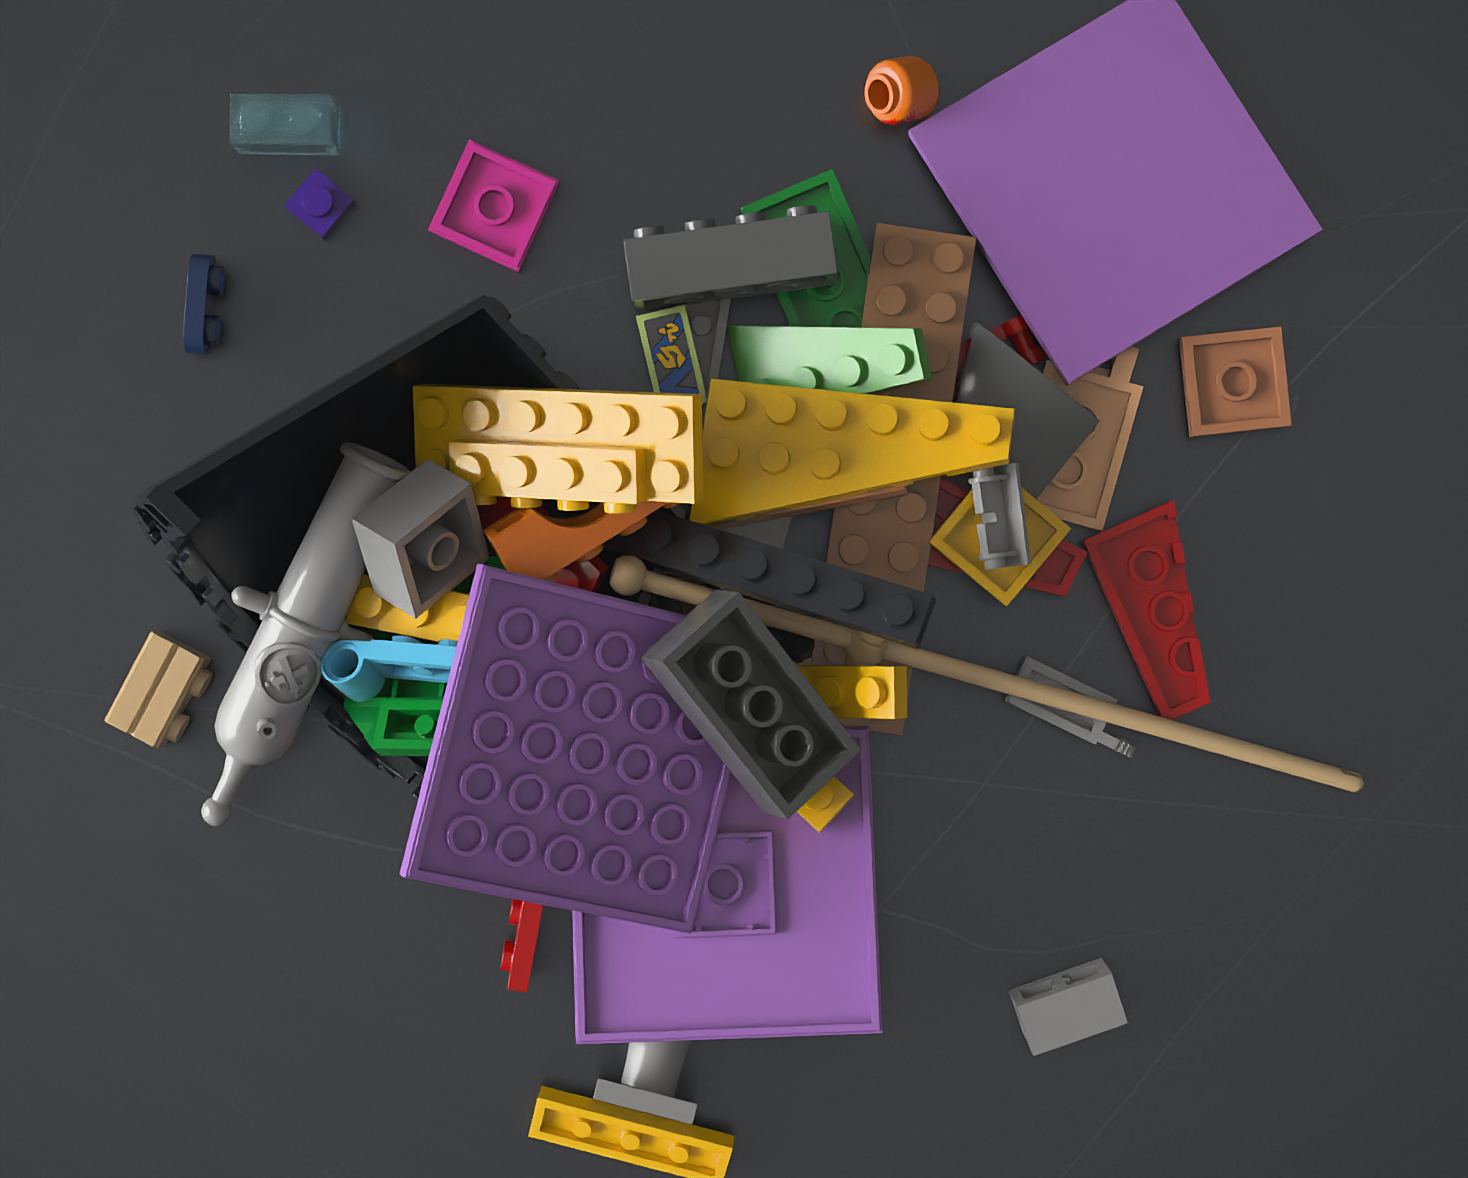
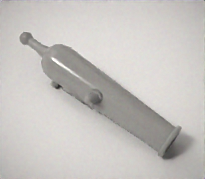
(297, 627)

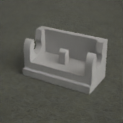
(1068, 1006)

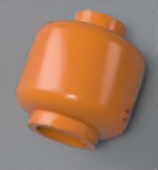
(902, 90)

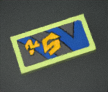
(671, 352)

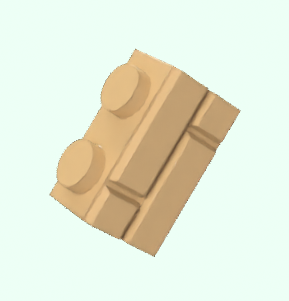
(159, 690)

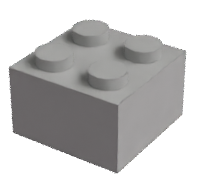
(421, 538)

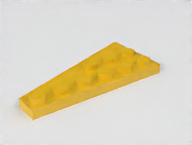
(815, 446)

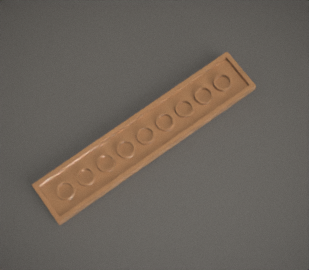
(912, 283)

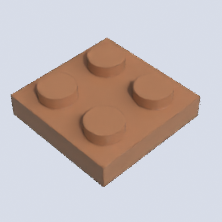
(1235, 381)

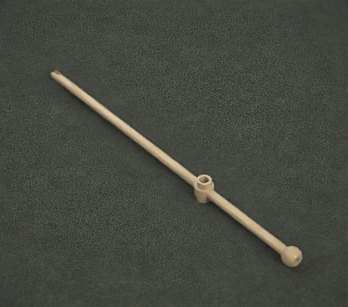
(863, 649)

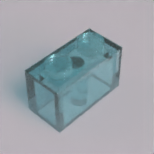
(285, 124)

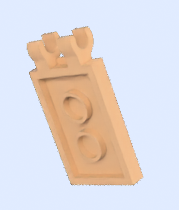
(1088, 479)

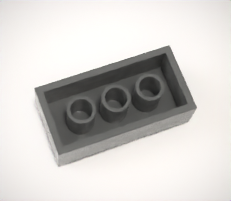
(730, 260)
(751, 703)

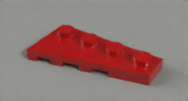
(1150, 598)

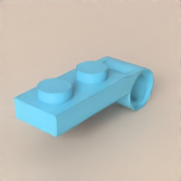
(384, 659)

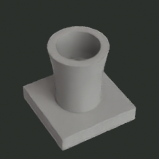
(651, 1081)

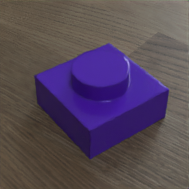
(320, 203)

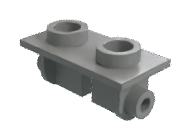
(1003, 526)

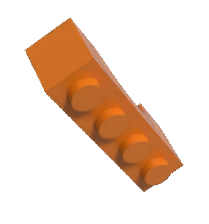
(545, 544)

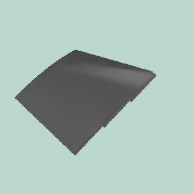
(1047, 419)

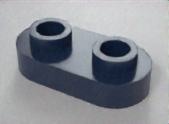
(200, 324)

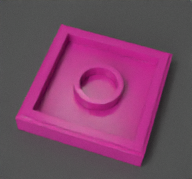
(494, 206)

